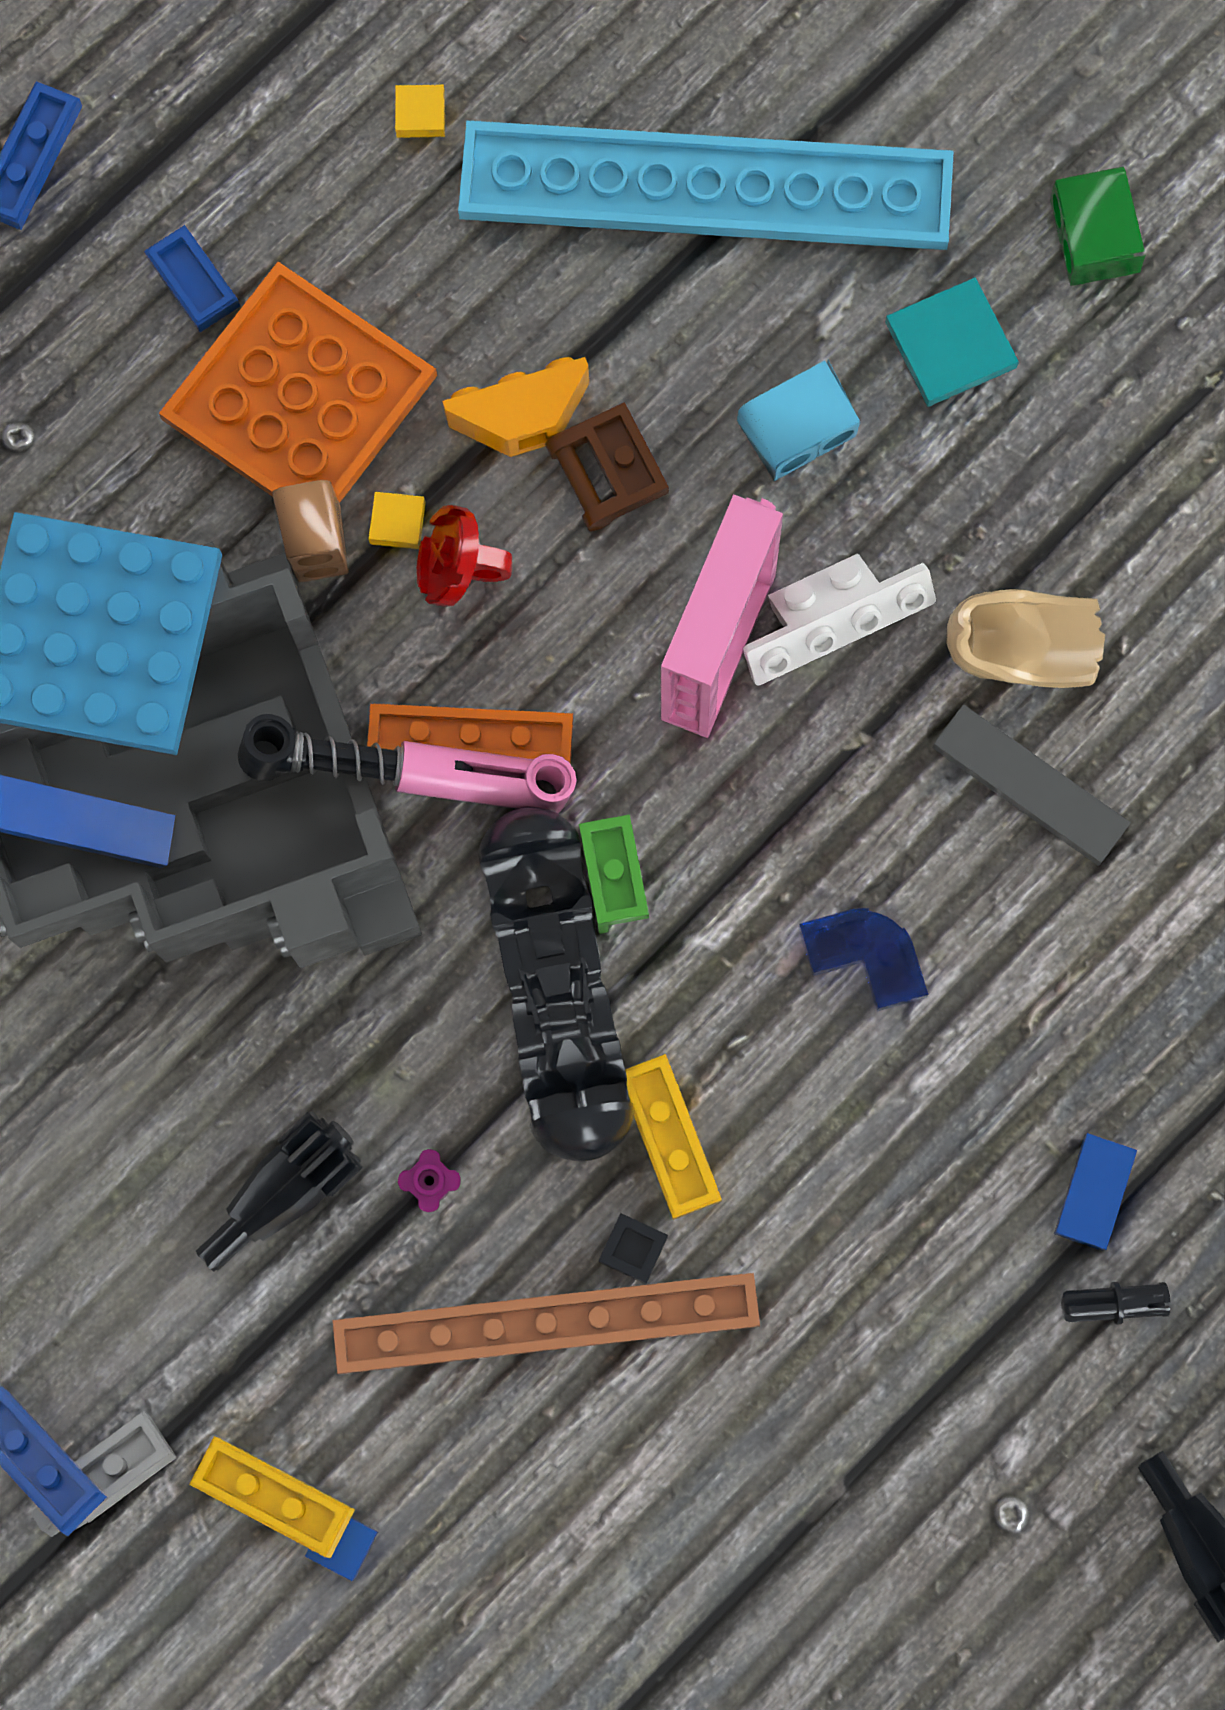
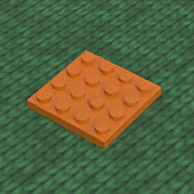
(297, 389)

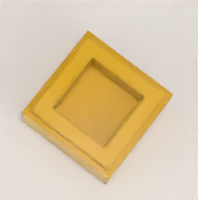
(419, 111)
(397, 520)

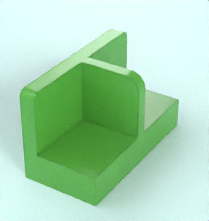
(613, 871)

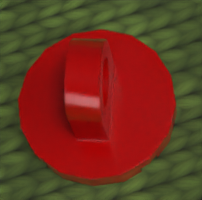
(455, 557)

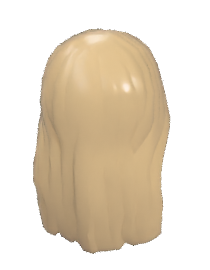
(1027, 638)

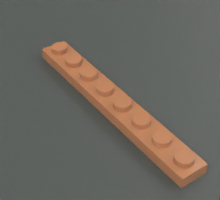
(545, 1323)

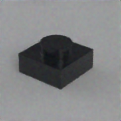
(633, 1248)

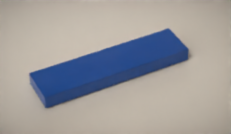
(85, 822)

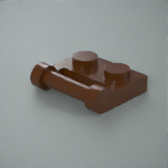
(622, 459)

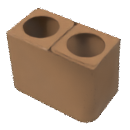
(312, 530)

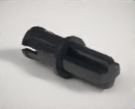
(1116, 1303)

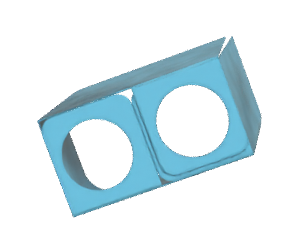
(799, 420)

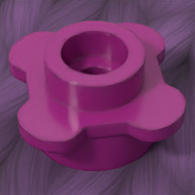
(444, 1180)

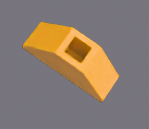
(521, 408)

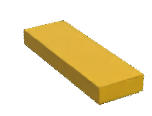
(670, 1138)
(272, 1497)

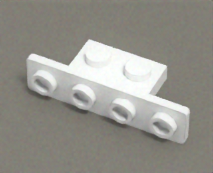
(832, 612)

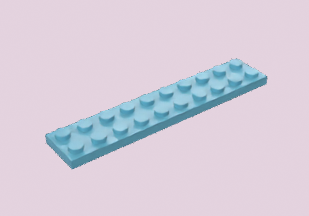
(706, 185)

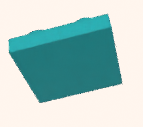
(951, 342)

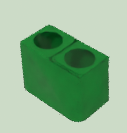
(1097, 226)

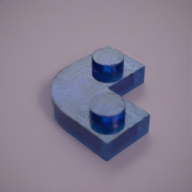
(867, 939)

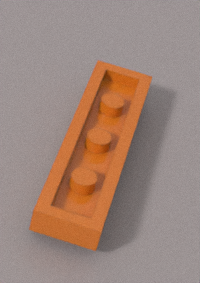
(481, 730)

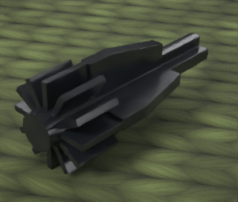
(284, 1186)
(1195, 1537)

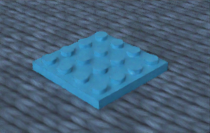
(101, 631)

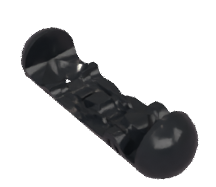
(553, 969)

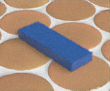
(33, 150)
(44, 1468)

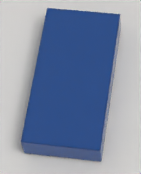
(192, 278)
(1095, 1192)

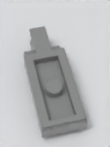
(120, 1465)

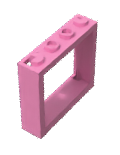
(720, 615)

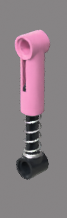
(412, 767)

